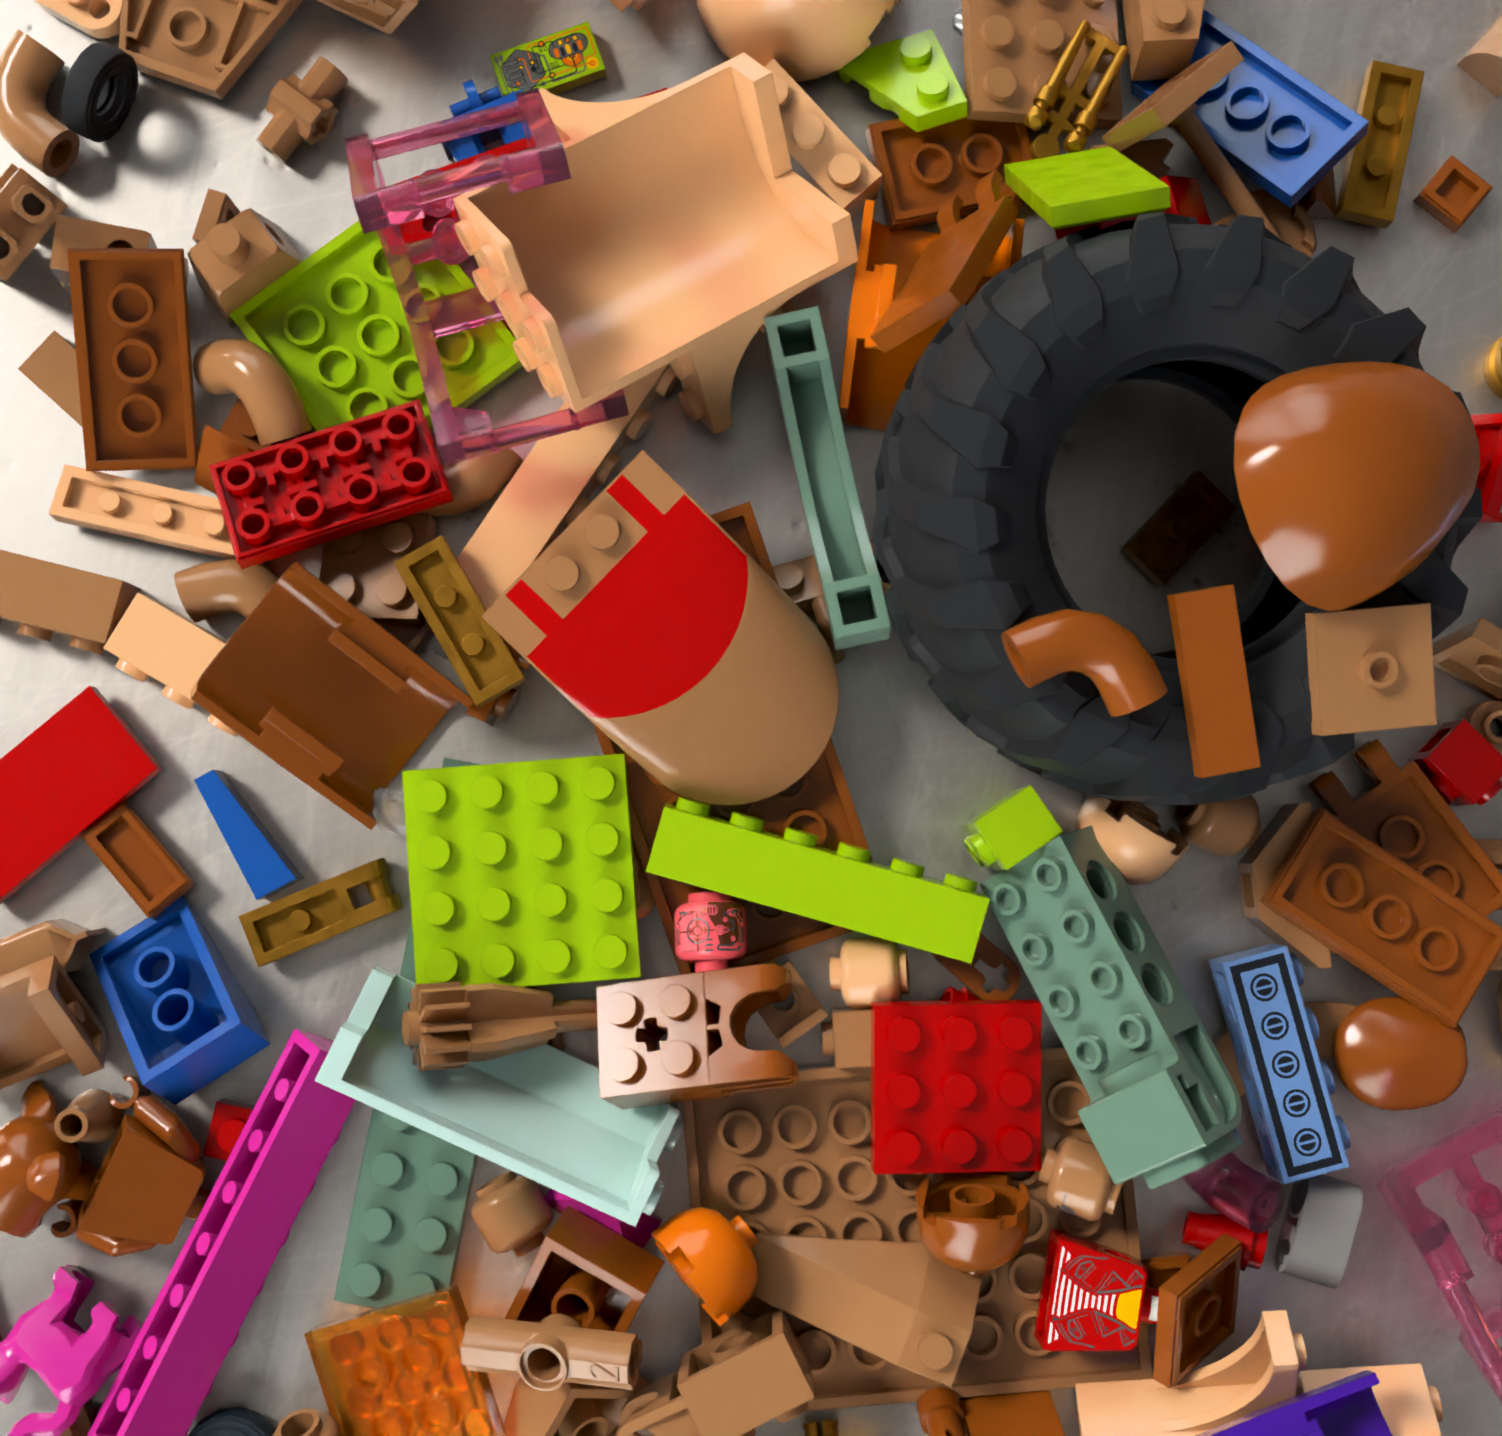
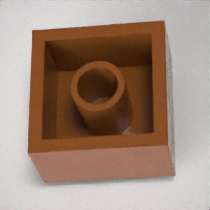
(586, 1276)

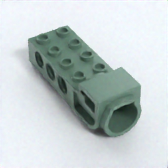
(1120, 1011)

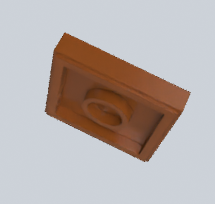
(1196, 1310)

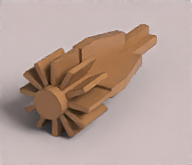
(486, 1021)

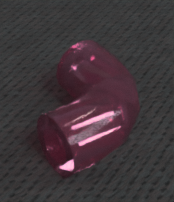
(1238, 1192)

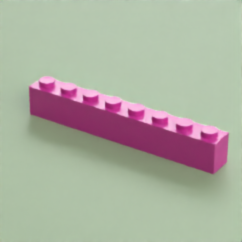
(229, 1249)

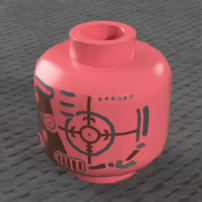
(710, 931)

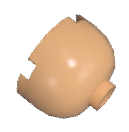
(1132, 838)

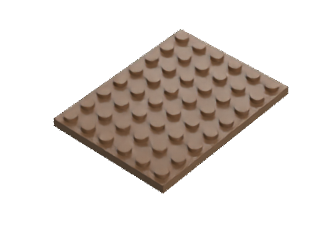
(803, 1167)

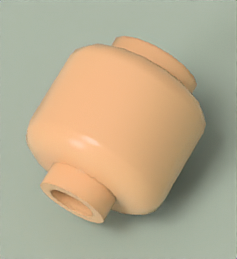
(870, 972)

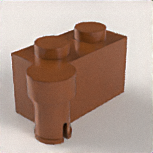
(993, 1415)

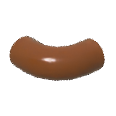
(1090, 646)

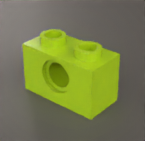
(1010, 830)

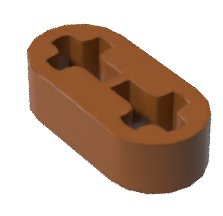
(973, 979)

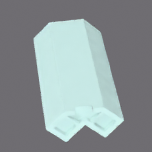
(521, 1110)

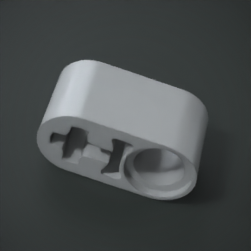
(1319, 1229)

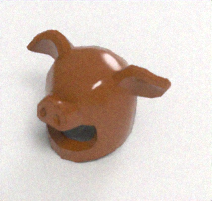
(37, 1165)

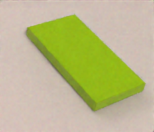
(1086, 187)

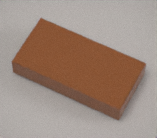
(138, 860)

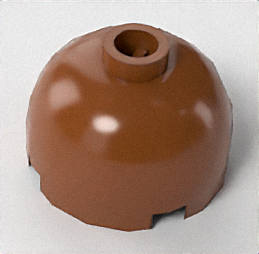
(973, 1220)

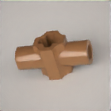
(302, 109)

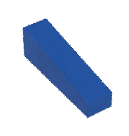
(252, 845)

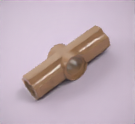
(578, 1357)

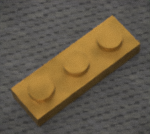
(1378, 161)
(455, 618)

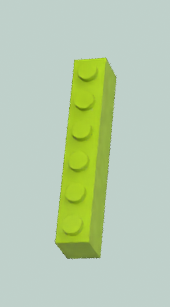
(818, 881)

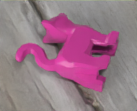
(62, 1353)

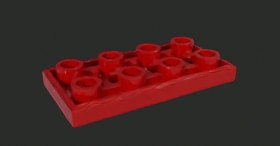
(330, 484)
(65, 783)

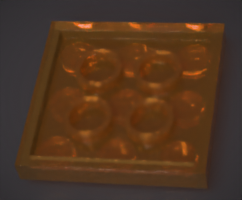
(403, 1371)

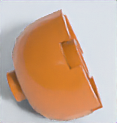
(711, 1258)

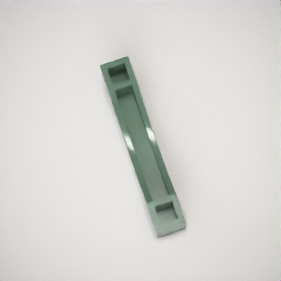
(826, 479)

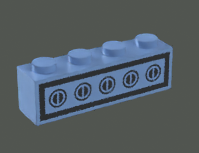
(1280, 1063)

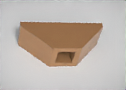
(1256, 873)

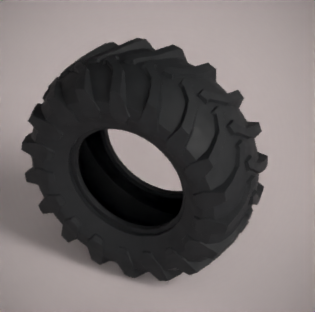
(974, 459)

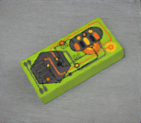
(551, 62)

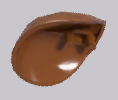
(1352, 476)

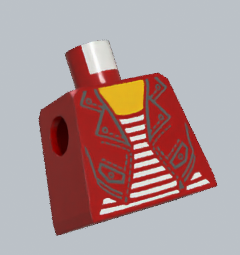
(1091, 1297)

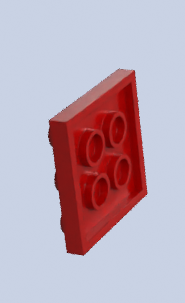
(955, 1086)

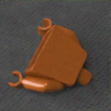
(143, 1183)

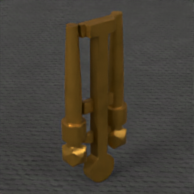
(1047, 95)

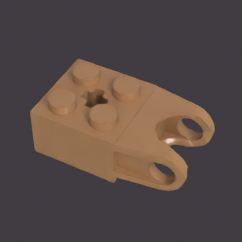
(728, 1384)

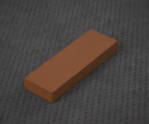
(1214, 681)

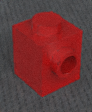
(1460, 764)

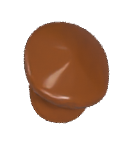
(1398, 1055)

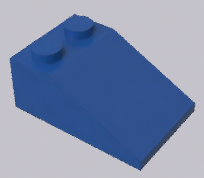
(177, 1003)

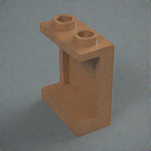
(46, 1024)

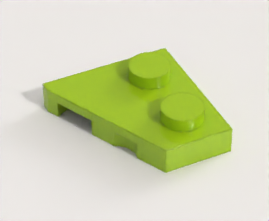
(911, 80)

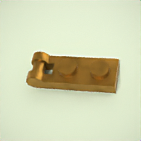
(318, 913)

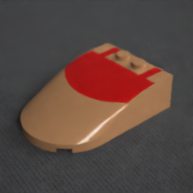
(675, 643)

